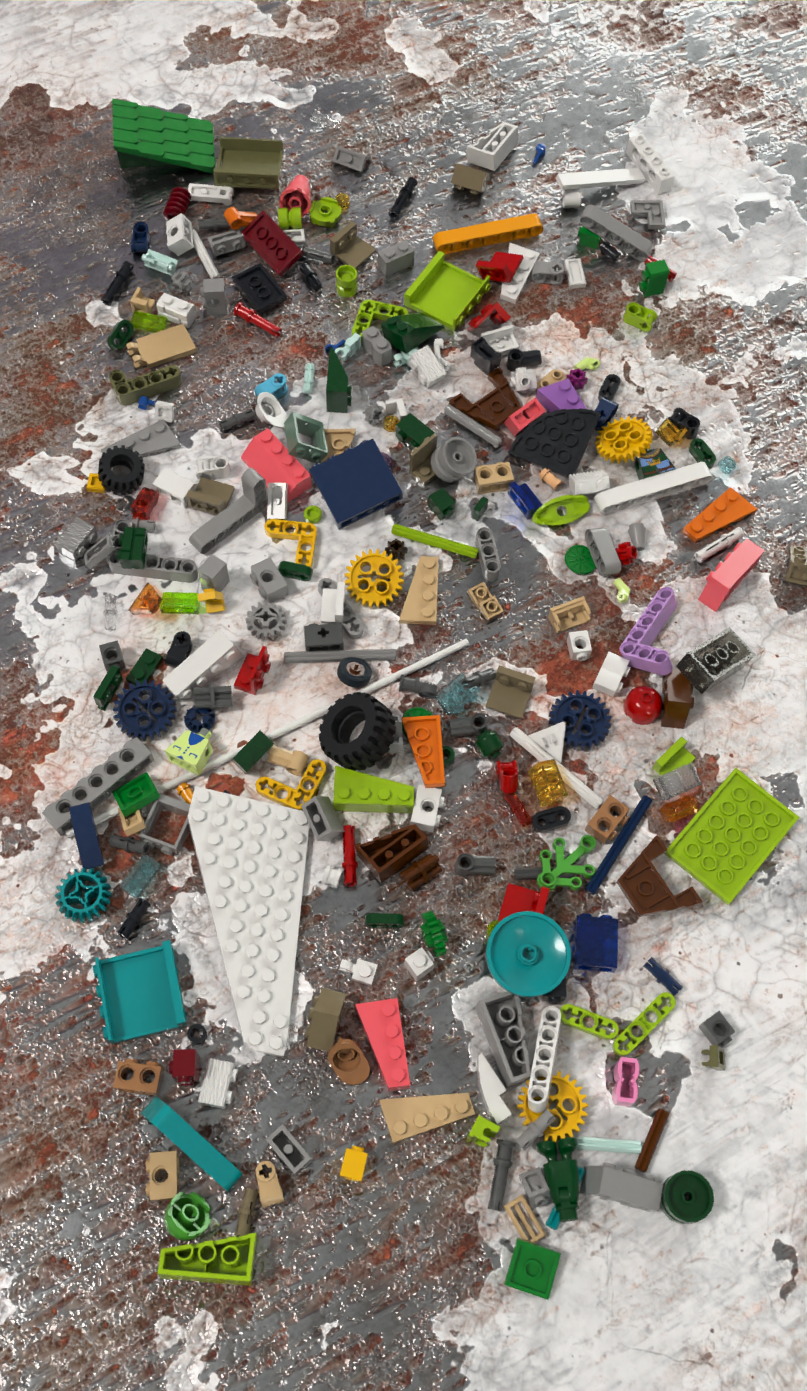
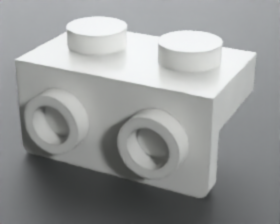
(501, 339)

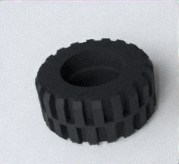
(341, 722)

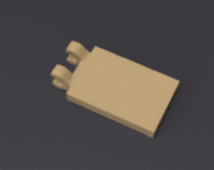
(161, 347)

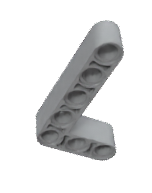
(235, 515)
(161, 563)

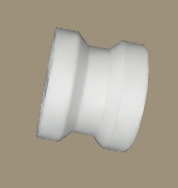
(332, 876)

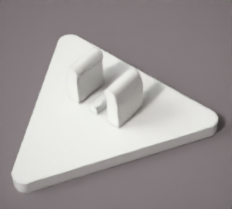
(551, 740)

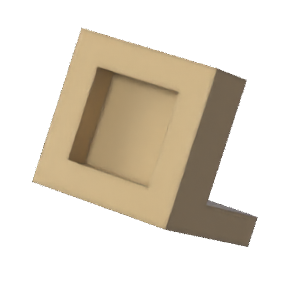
(141, 303)

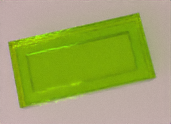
(148, 321)

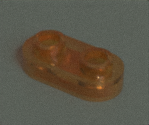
(679, 808)

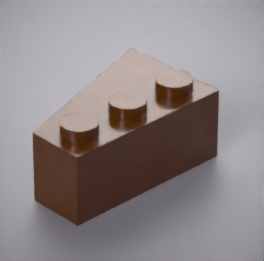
(677, 698)
(392, 852)

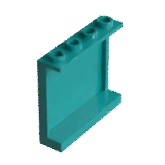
(140, 994)

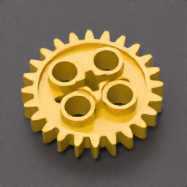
(624, 439)
(371, 594)
(565, 1092)

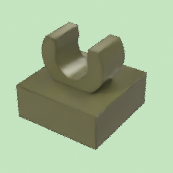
(717, 1057)

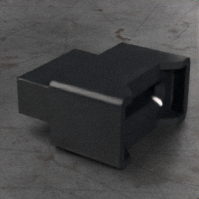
(485, 356)

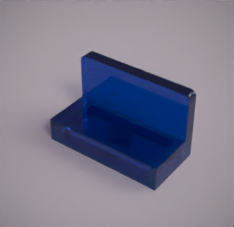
(524, 499)

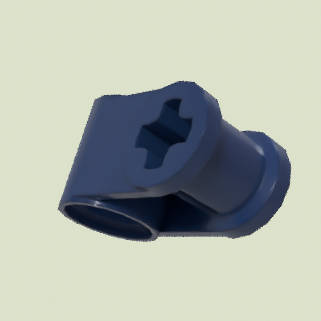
(141, 238)
(608, 410)

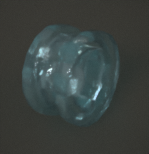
(727, 464)

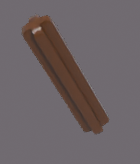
(651, 1140)

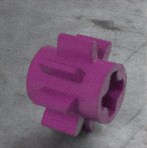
(577, 378)

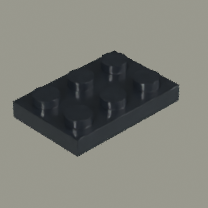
(259, 288)

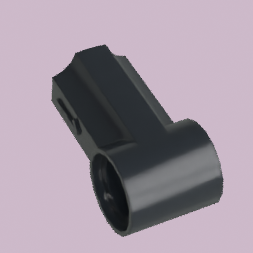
(523, 359)

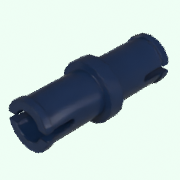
(662, 976)

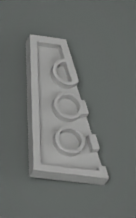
(149, 440)

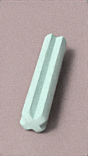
(609, 1145)

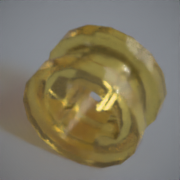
(342, 197)
(390, 423)

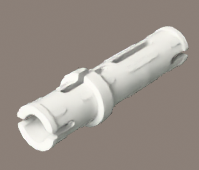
(724, 541)

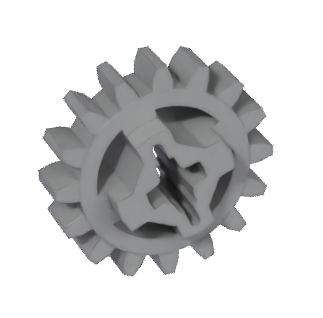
(275, 621)

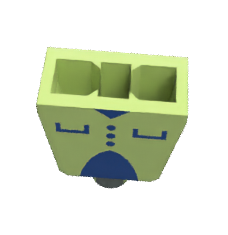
(191, 751)

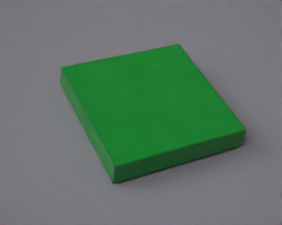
(136, 794)
(532, 1268)

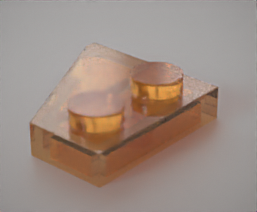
(146, 602)

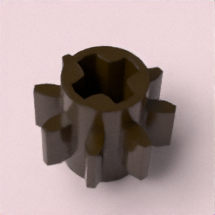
(397, 549)

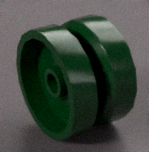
(699, 1194)

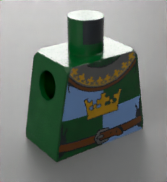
(652, 463)

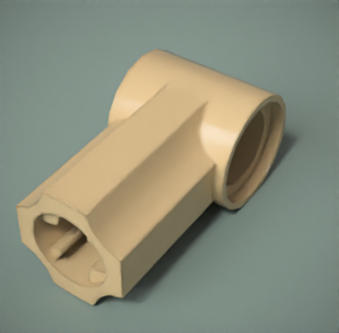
(292, 761)

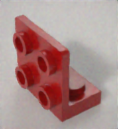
(501, 267)
(496, 313)
(252, 672)
(523, 899)

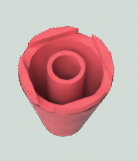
(297, 195)

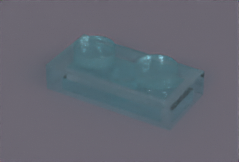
(140, 876)

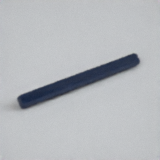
(618, 845)

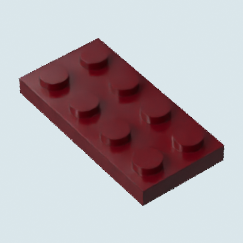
(272, 243)

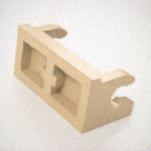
(569, 614)

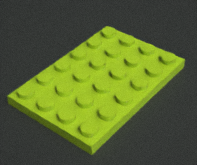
(731, 836)

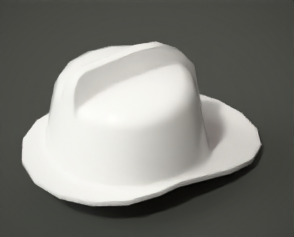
(269, 410)

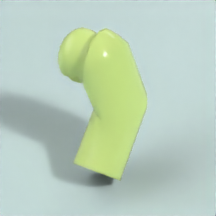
(588, 363)
(624, 590)

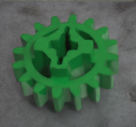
(434, 933)

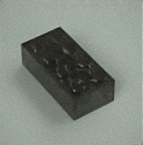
(715, 660)

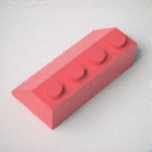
(275, 465)

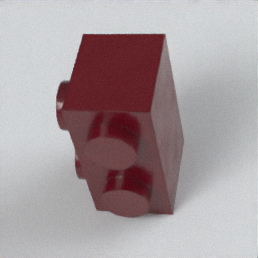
(185, 1067)

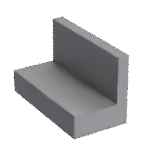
(350, 158)

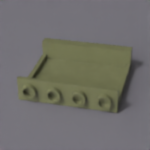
(249, 163)

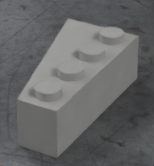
(505, 1034)

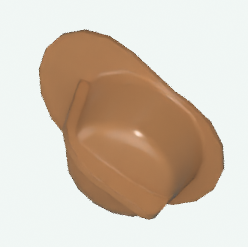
(348, 1061)

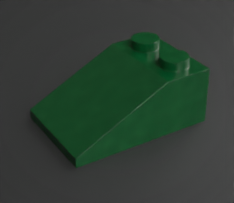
(409, 330)
(337, 388)

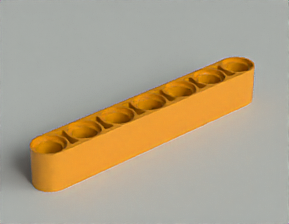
(488, 233)

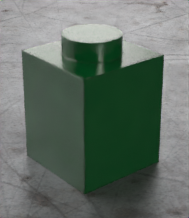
(441, 504)

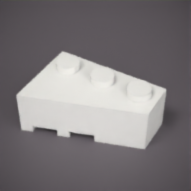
(493, 148)

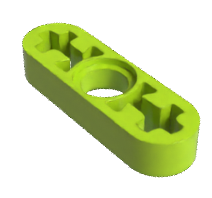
(601, 1032)

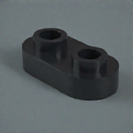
(550, 819)

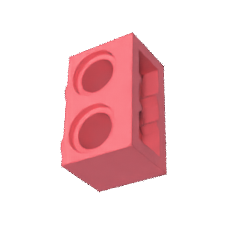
(524, 416)

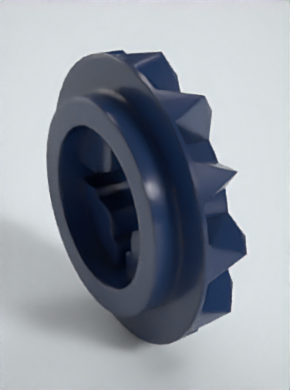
(194, 725)

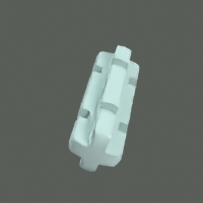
(308, 378)

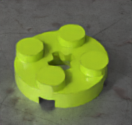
(325, 219)

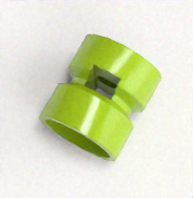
(289, 218)
(346, 281)

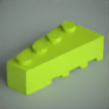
(369, 793)
(211, 1261)

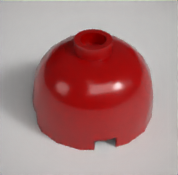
(643, 705)

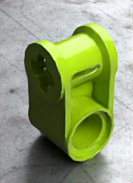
(638, 315)

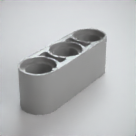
(602, 551)
(488, 561)

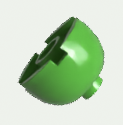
(187, 1216)

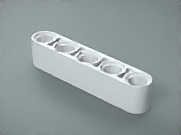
(540, 1067)

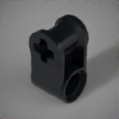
(687, 421)
(179, 649)

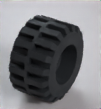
(123, 457)

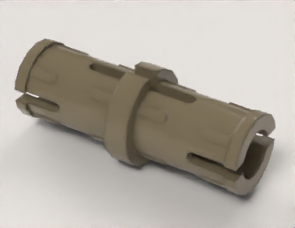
(246, 1212)

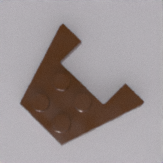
(493, 407)
(647, 889)

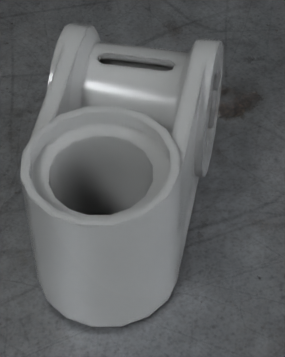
(545, 272)

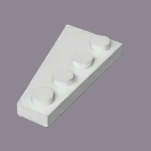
(511, 291)

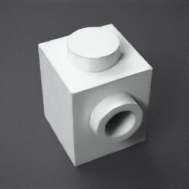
(419, 963)

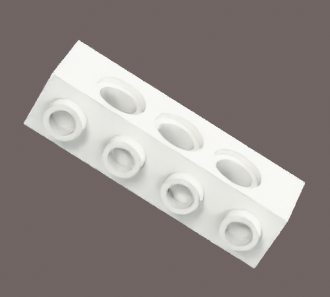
(650, 164)

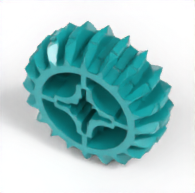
(75, 896)

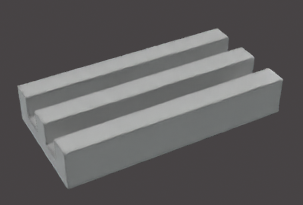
(99, 551)

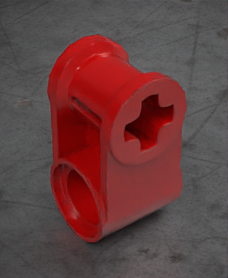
(507, 776)

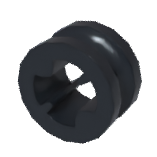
(200, 1028)

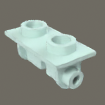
(160, 262)

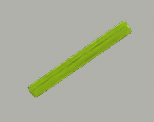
(435, 541)

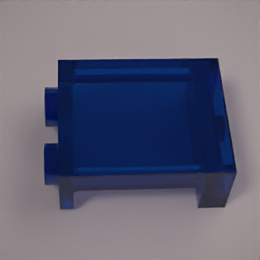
(596, 943)

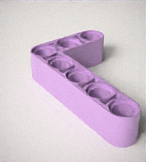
(638, 642)

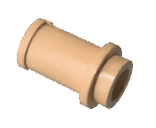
(549, 478)

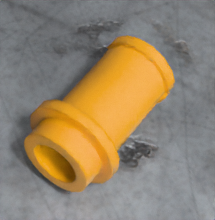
(186, 792)

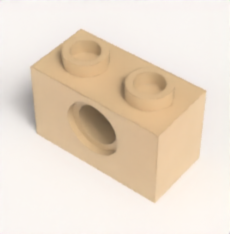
(158, 1162)

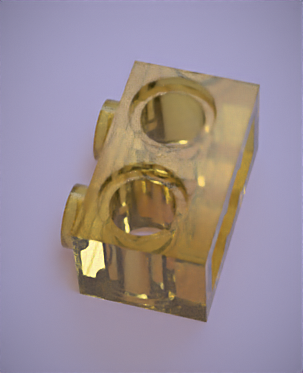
(547, 783)

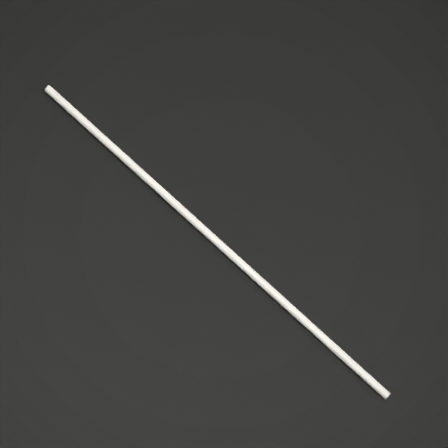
(291, 726)

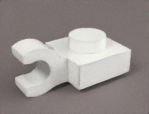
(362, 971)

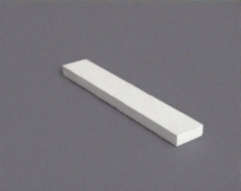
(600, 178)

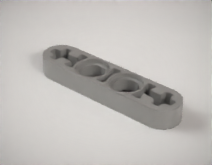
(346, 622)

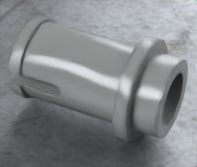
(149, 525)

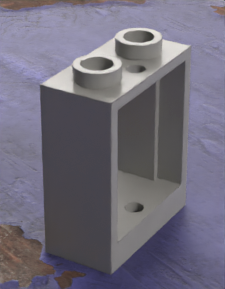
(172, 805)

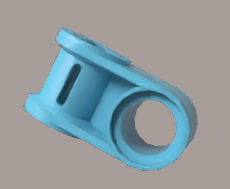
(272, 387)

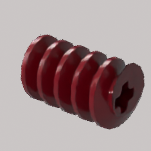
(177, 203)

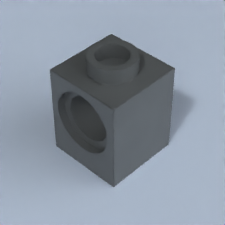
(110, 650)
(718, 1020)

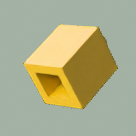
(354, 1164)

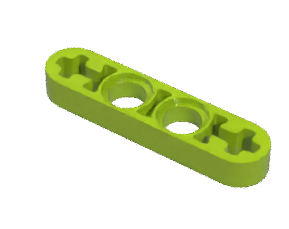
(646, 1026)

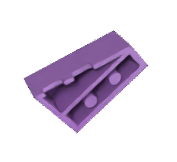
(559, 396)

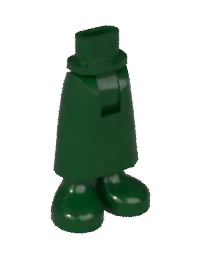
(562, 1176)

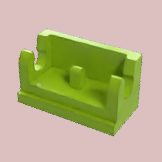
(482, 1131)

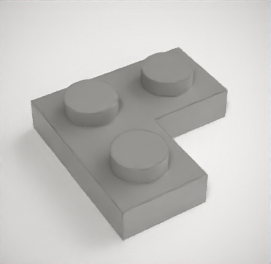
(652, 210)

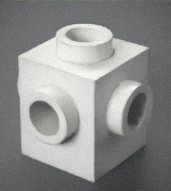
(523, 380)

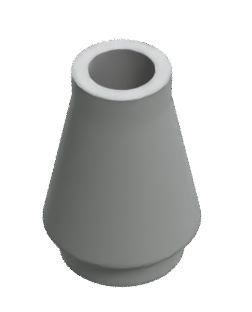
(637, 535)

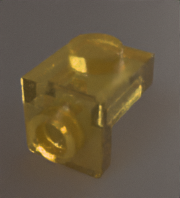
(669, 433)

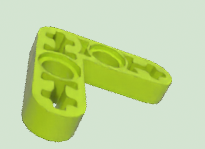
(374, 313)

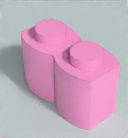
(625, 1076)

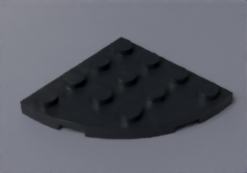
(557, 440)

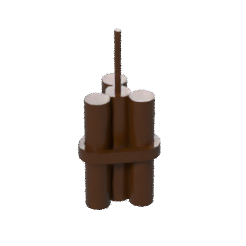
(420, 872)

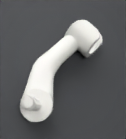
(438, 343)

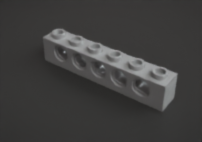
(96, 795)

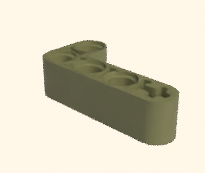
(146, 385)

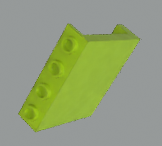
(445, 292)

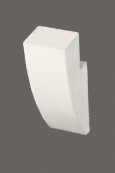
(491, 1090)

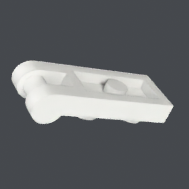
(211, 193)

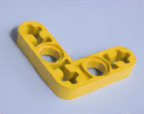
(303, 538)
(293, 794)

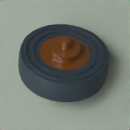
(354, 672)

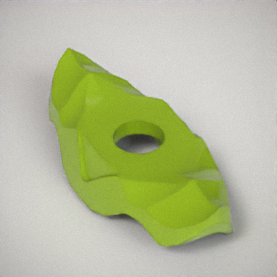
(575, 508)

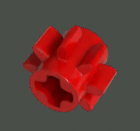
(626, 553)

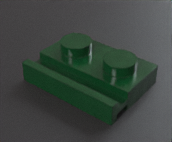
(108, 687)

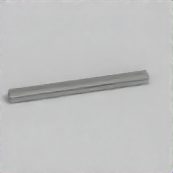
(339, 655)

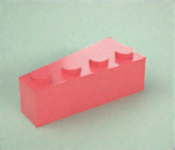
(385, 1035)

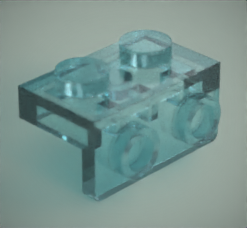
(454, 697)

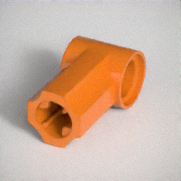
(238, 219)

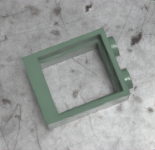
(296, 424)

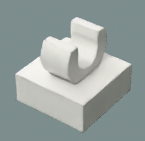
(164, 411)

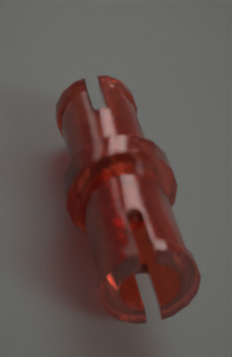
(517, 808)

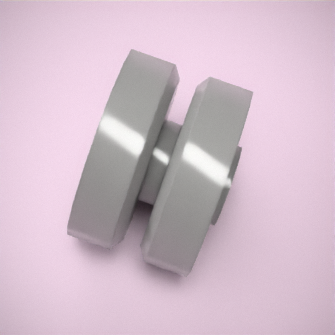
(453, 459)

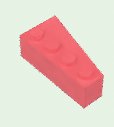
(730, 573)

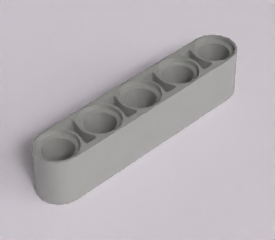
(616, 233)

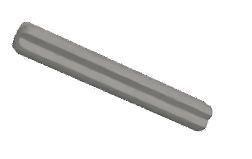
(473, 425)

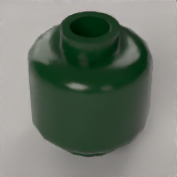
(489, 744)

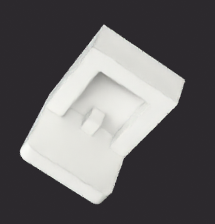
(396, 406)

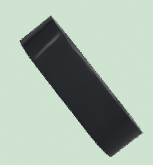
(611, 389)

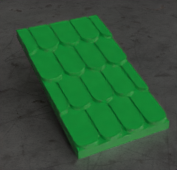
(160, 138)

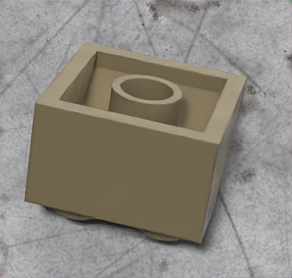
(470, 178)

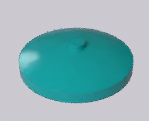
(528, 954)

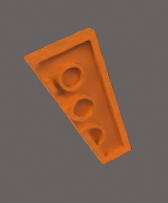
(718, 515)
(426, 744)

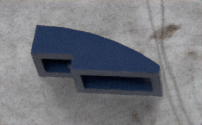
(86, 836)

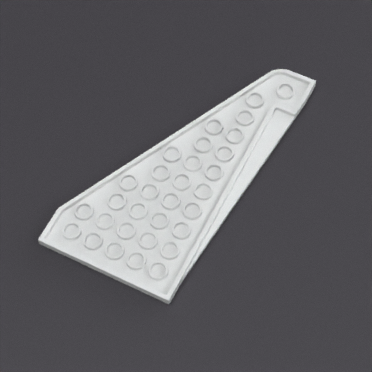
(254, 887)

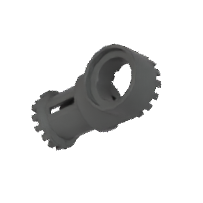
(424, 689)

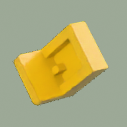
(213, 600)

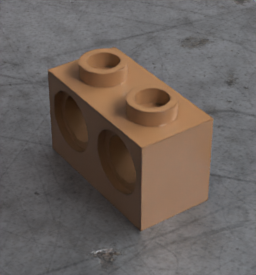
(604, 818)
(137, 1082)

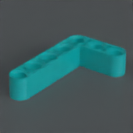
(192, 1143)

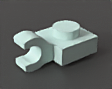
(351, 345)
(403, 358)

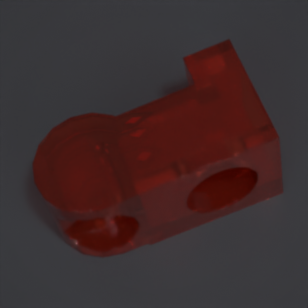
(144, 503)

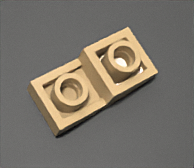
(484, 601)

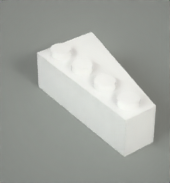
(203, 665)

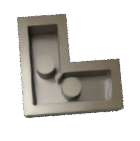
(325, 1019)

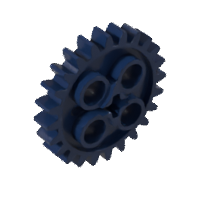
(131, 722)
(596, 727)

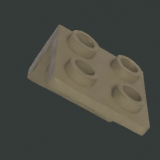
(349, 247)
(420, 461)
(210, 496)
(798, 565)
(510, 692)

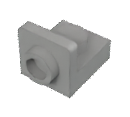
(535, 1188)

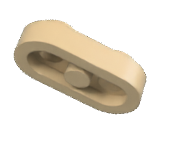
(551, 378)

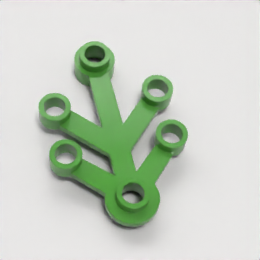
(565, 866)

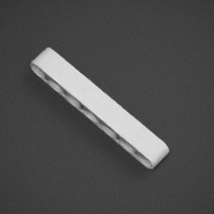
(653, 488)

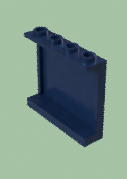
(356, 483)

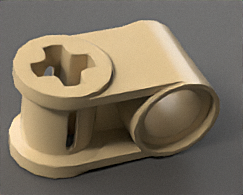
(270, 1187)

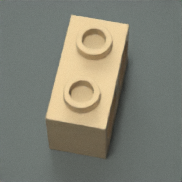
(494, 481)

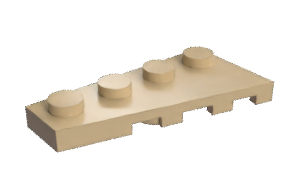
(422, 595)
(422, 1114)

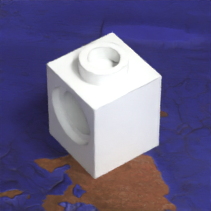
(579, 638)

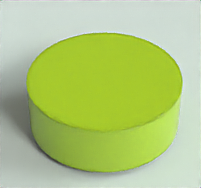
(312, 514)

